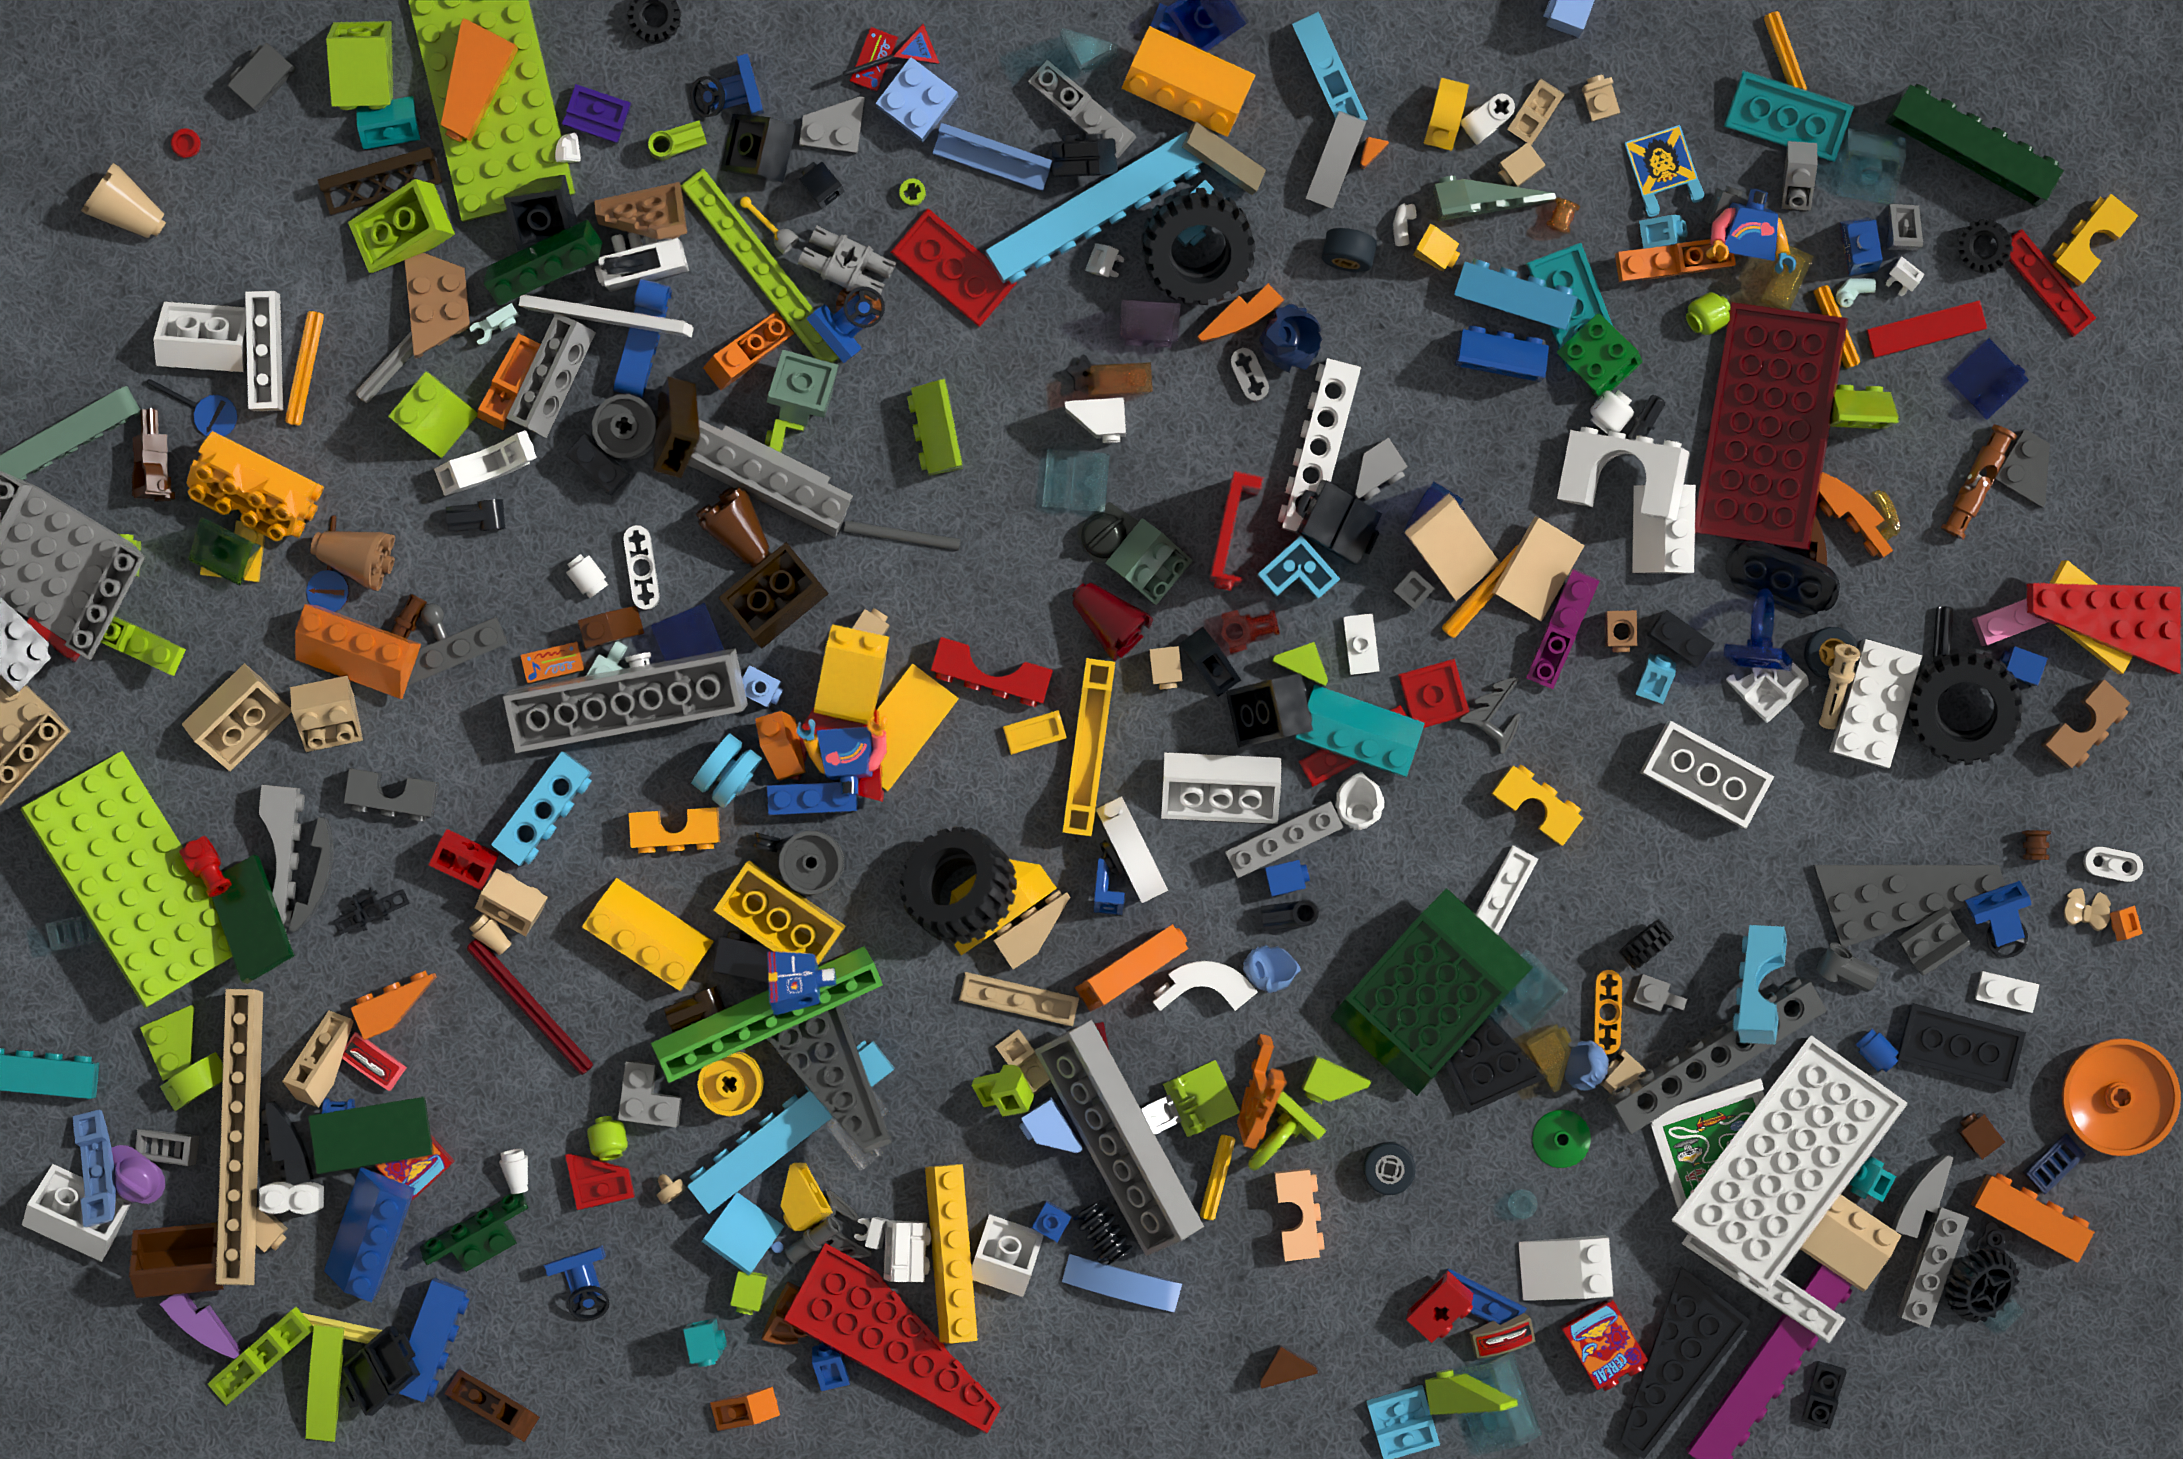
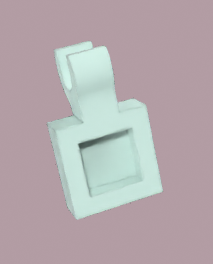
(501, 319)
(610, 663)

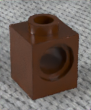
(1980, 1134)

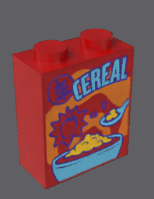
(418, 1171)
(1604, 1345)

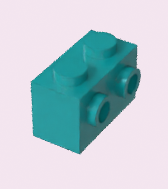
(704, 1342)

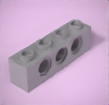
(551, 375)
(1284, 839)
(1932, 1266)

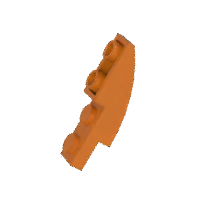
(1668, 261)
(1839, 499)

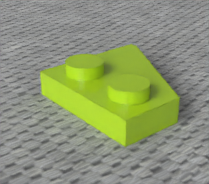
(171, 1041)

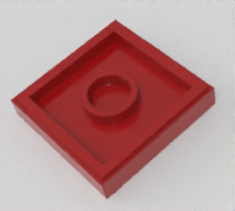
(1434, 693)

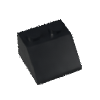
(758, 147)
(540, 210)

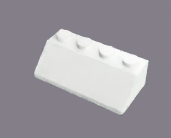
(1221, 788)

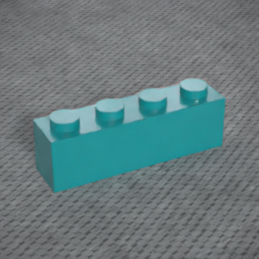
(48, 1074)

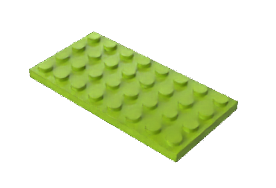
(521, 124)
(130, 878)

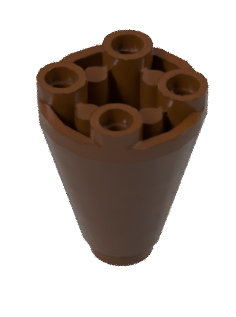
(735, 526)

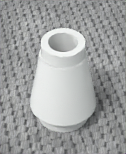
(515, 1169)

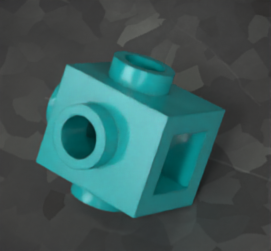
(1872, 1180)

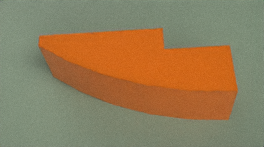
(1242, 315)
(508, 382)

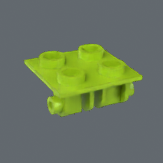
(1201, 1098)

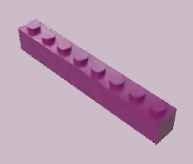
(1765, 1373)

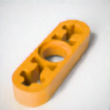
(1599, 989)

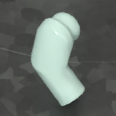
(1851, 289)

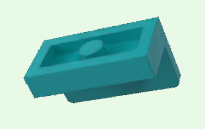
(388, 125)

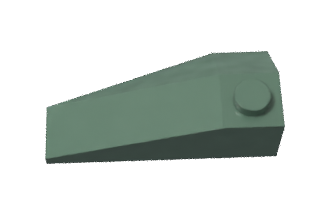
(1471, 197)

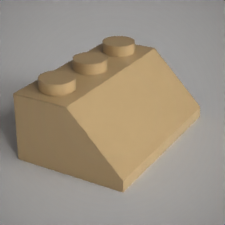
(236, 717)
(1851, 1243)

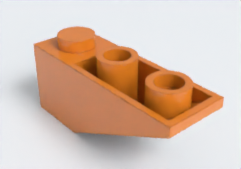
(747, 350)
(387, 1010)

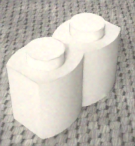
(282, 1196)

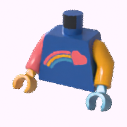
(1751, 232)
(846, 751)

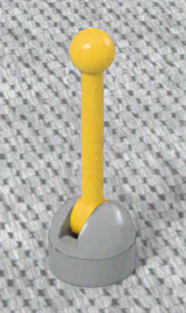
(783, 239)

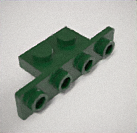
(479, 1236)

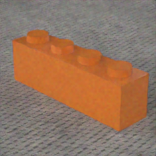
(2032, 1217)

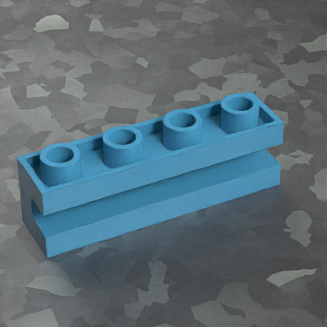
(1515, 295)

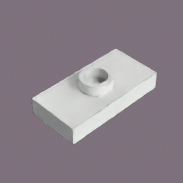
(1361, 644)

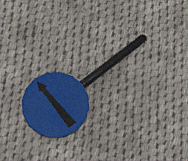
(210, 414)

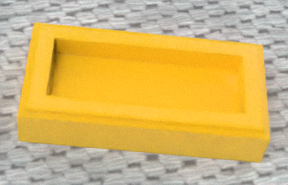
(1034, 732)

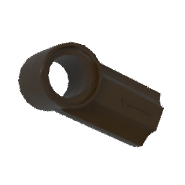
(694, 1009)

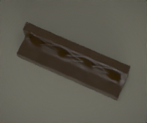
(376, 170)

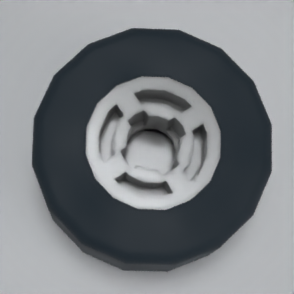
(1380, 1167)

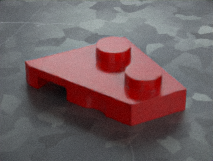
(598, 1181)

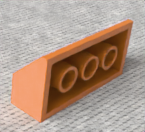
(355, 650)

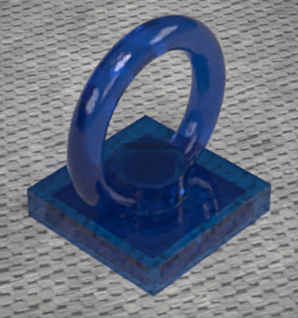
(1759, 648)

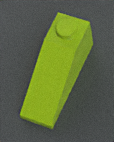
(1464, 1394)

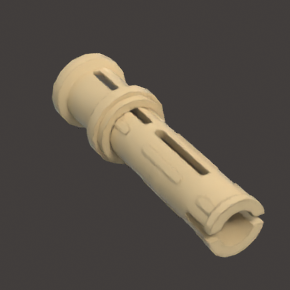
(1840, 677)

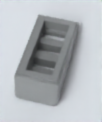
(189, 1150)

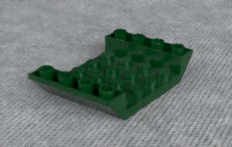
(1431, 991)

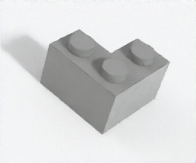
(641, 1103)

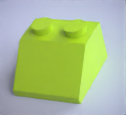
(1331, 1081)

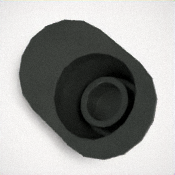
(1105, 532)

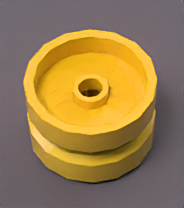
(727, 1100)

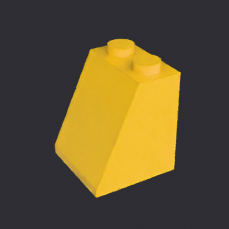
(851, 674)

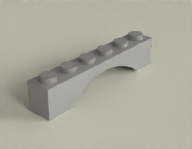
(279, 812)

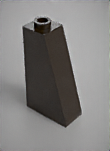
(676, 427)

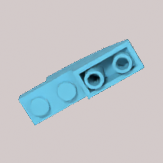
(1328, 66)

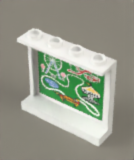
(1700, 1130)

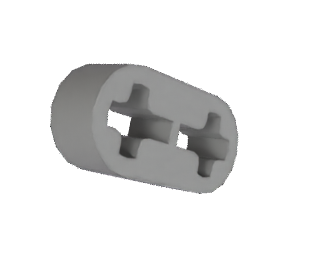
(1256, 371)

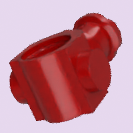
(205, 863)

